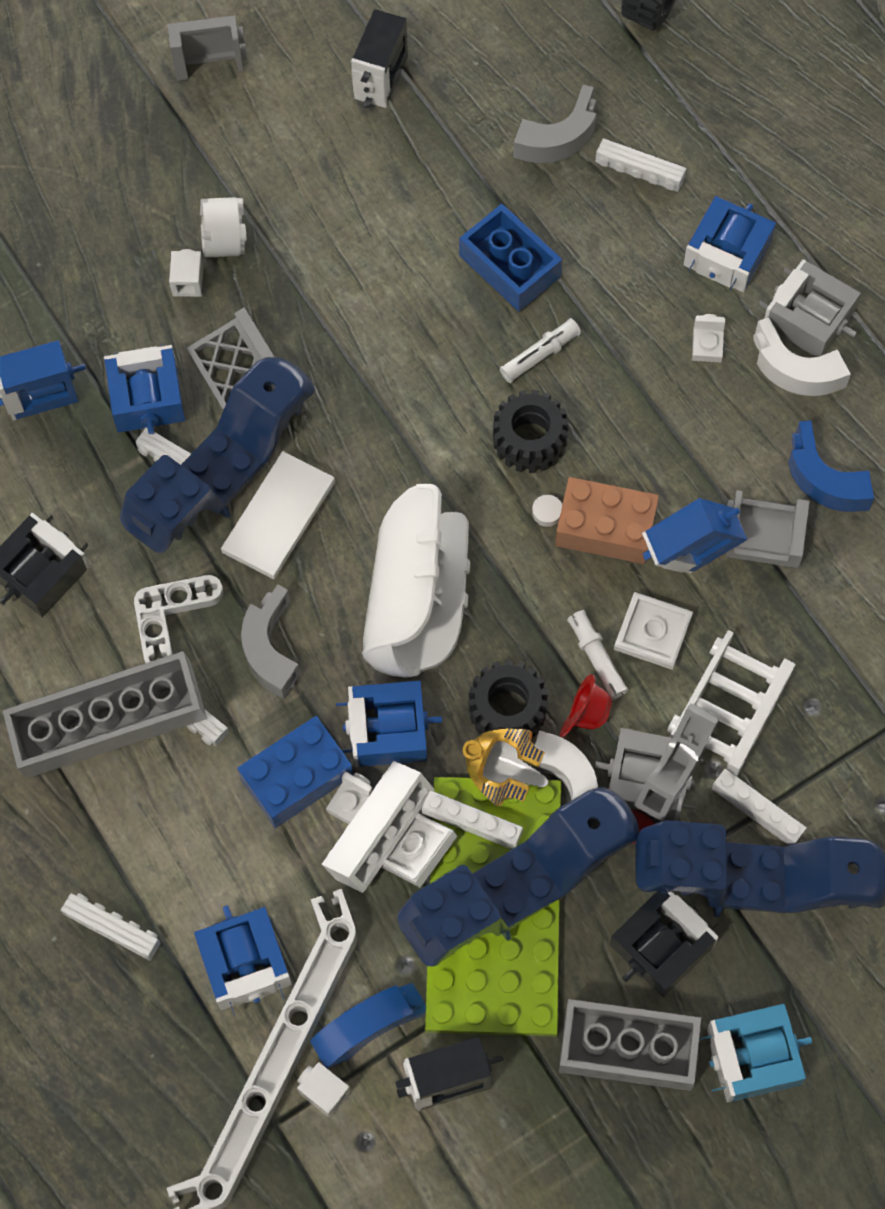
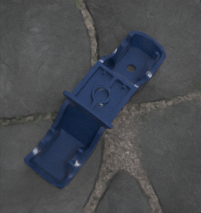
(224, 463)
(758, 877)
(519, 882)

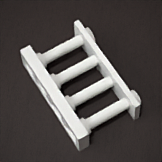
(761, 702)

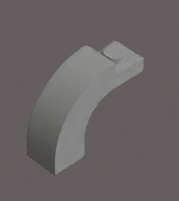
(560, 140)
(267, 665)
(677, 762)

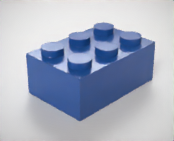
(510, 257)
(295, 771)

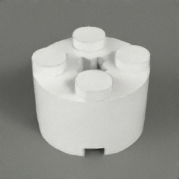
(222, 227)

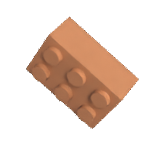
(605, 520)

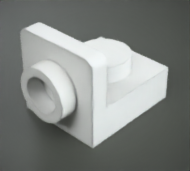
(708, 338)
(349, 797)

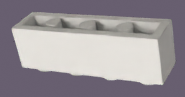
(378, 826)

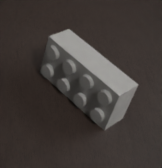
(630, 1045)

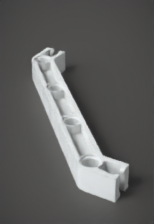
(276, 1061)

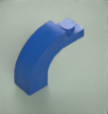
(823, 484)
(366, 1022)

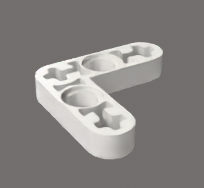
(158, 612)

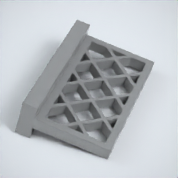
(249, 335)

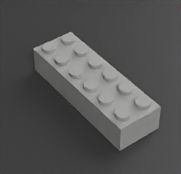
(104, 714)

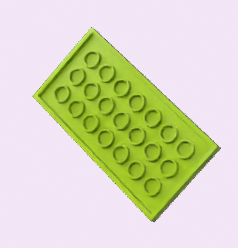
(492, 981)

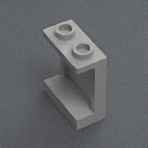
(206, 42)
(772, 531)

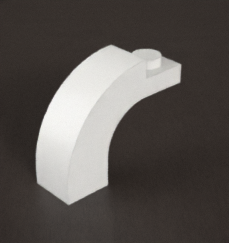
(797, 373)
(565, 763)

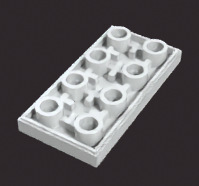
(278, 515)

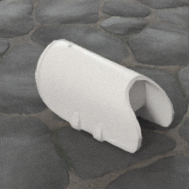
(417, 585)

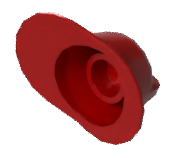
(589, 707)

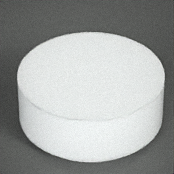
(547, 510)

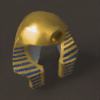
(498, 765)

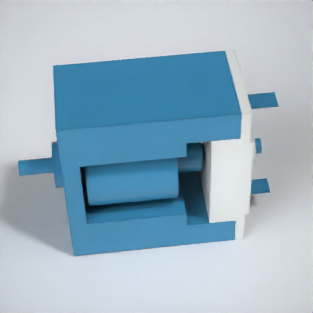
(766, 1048)

